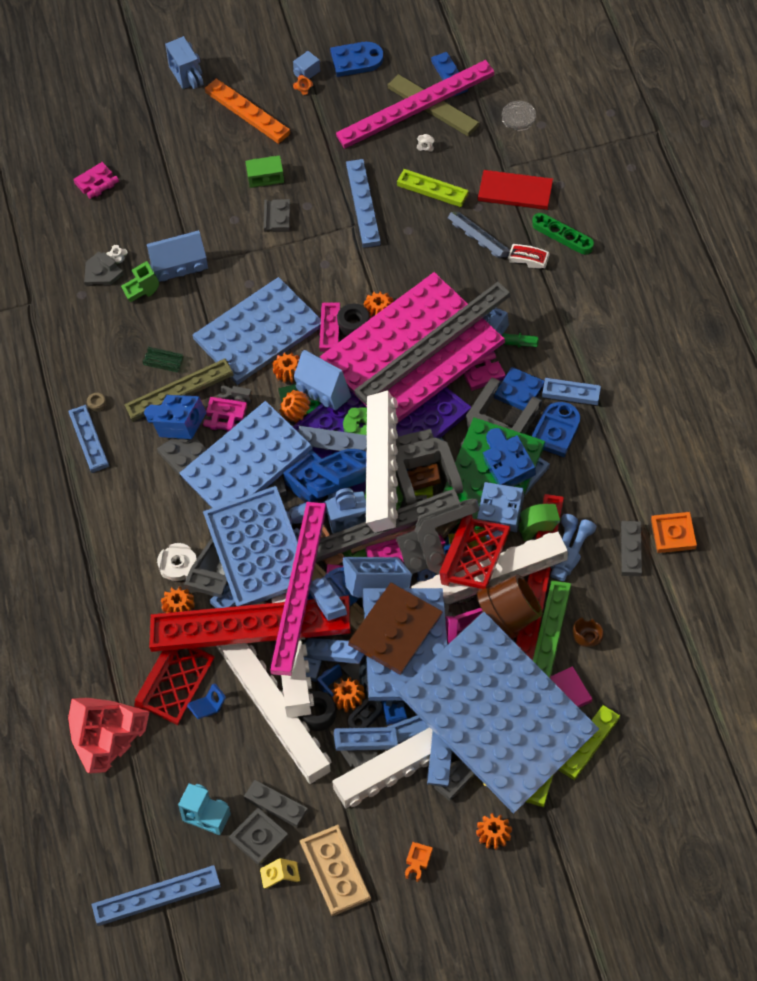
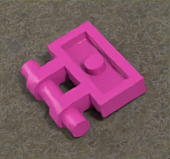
(89, 180)
(479, 377)
(224, 409)

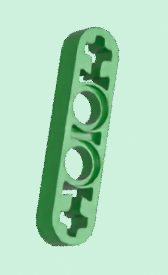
(561, 235)

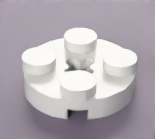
(171, 554)

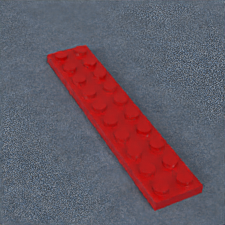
(237, 625)

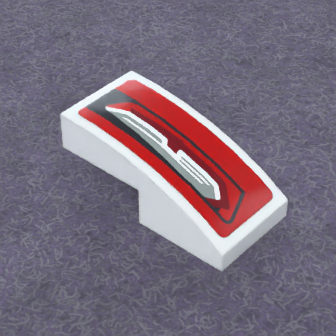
(531, 255)

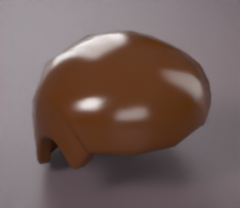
(587, 632)

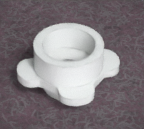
(425, 139)
(117, 257)

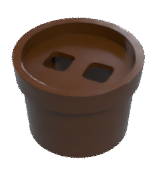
(510, 604)

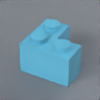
(202, 811)

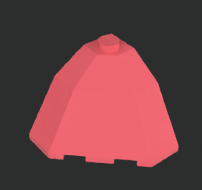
(103, 730)

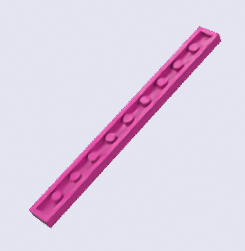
(415, 104)
(298, 589)

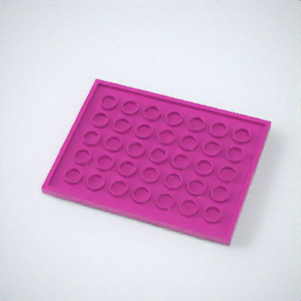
(401, 327)

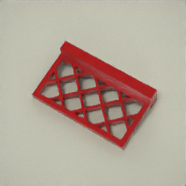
(460, 544)
(157, 675)

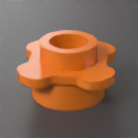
(303, 80)

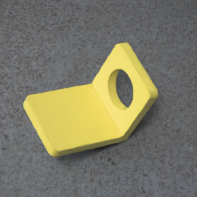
(277, 871)

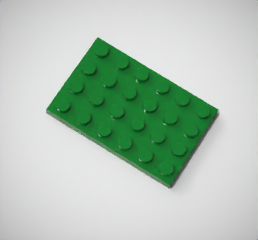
(473, 468)

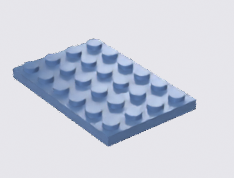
(258, 329)
(246, 458)
(254, 545)
(382, 681)

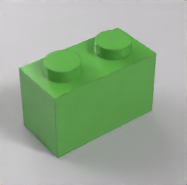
(264, 171)

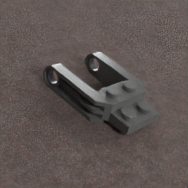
(485, 400)
(420, 450)
(423, 546)

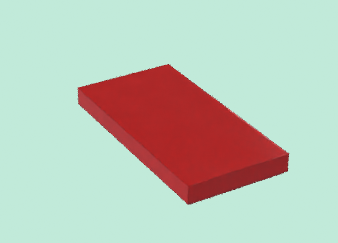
(515, 189)

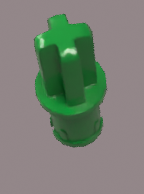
(520, 340)

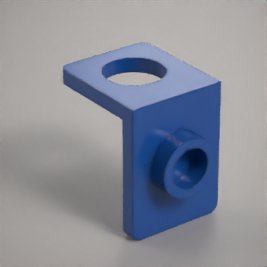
(329, 677)
(207, 705)

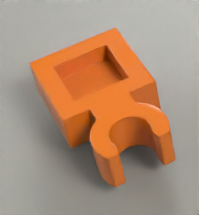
(418, 858)

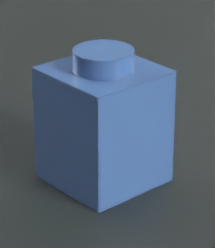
(306, 65)

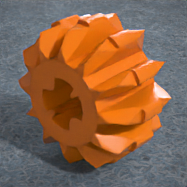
(377, 303)
(285, 367)
(294, 406)
(170, 601)
(348, 694)
(500, 826)

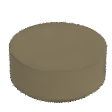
(96, 402)

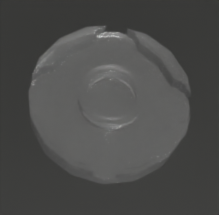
(518, 115)

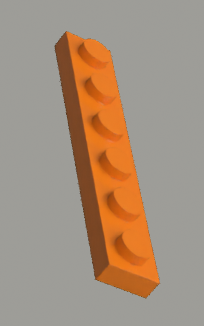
(247, 111)

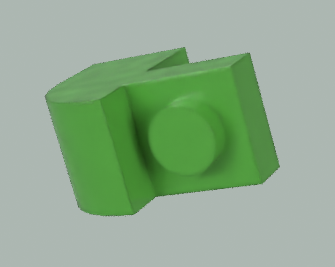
(144, 283)
(538, 518)

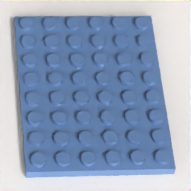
(498, 711)

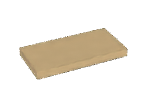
(335, 870)

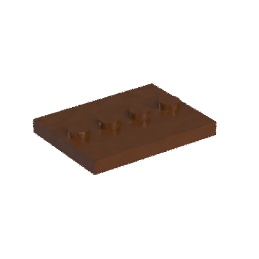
(395, 628)

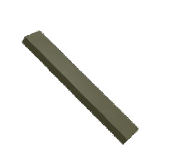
(440, 110)
(185, 387)

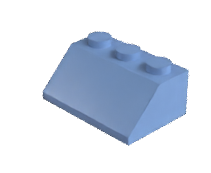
(177, 256)
(321, 381)
(374, 573)

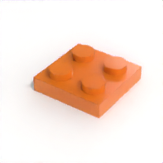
(673, 532)

